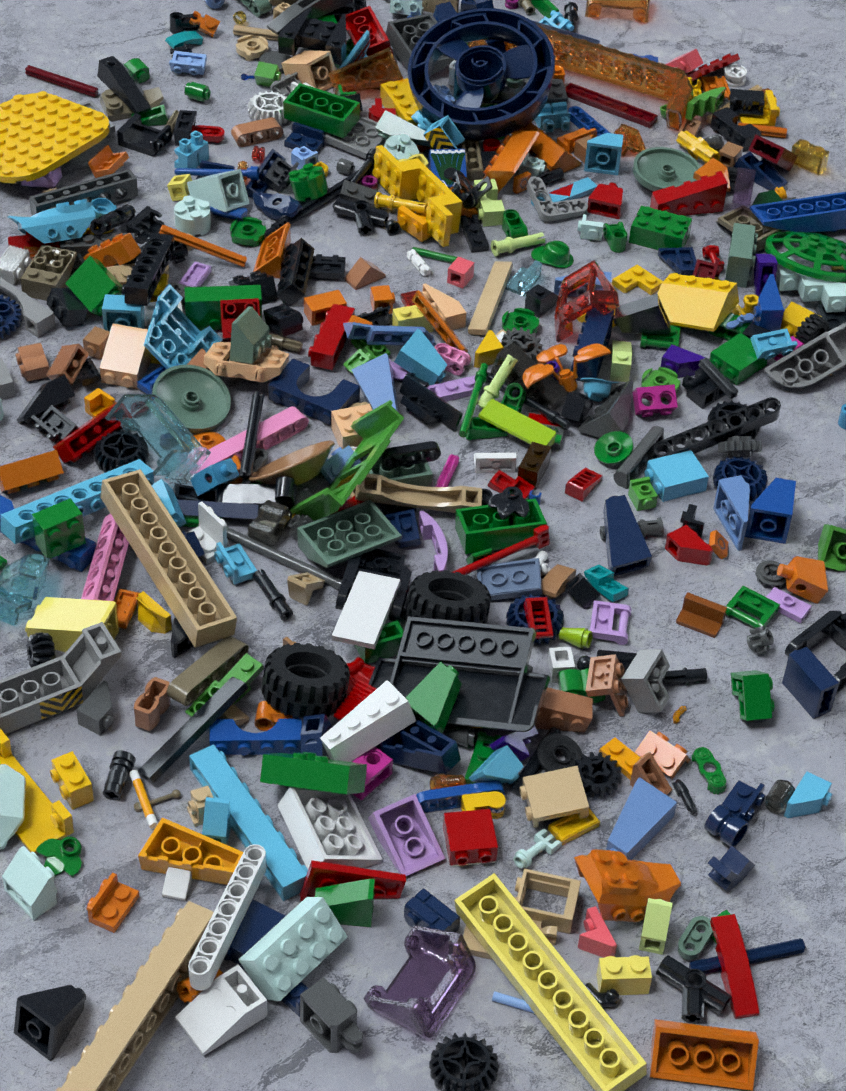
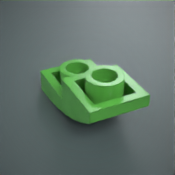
(374, 350)

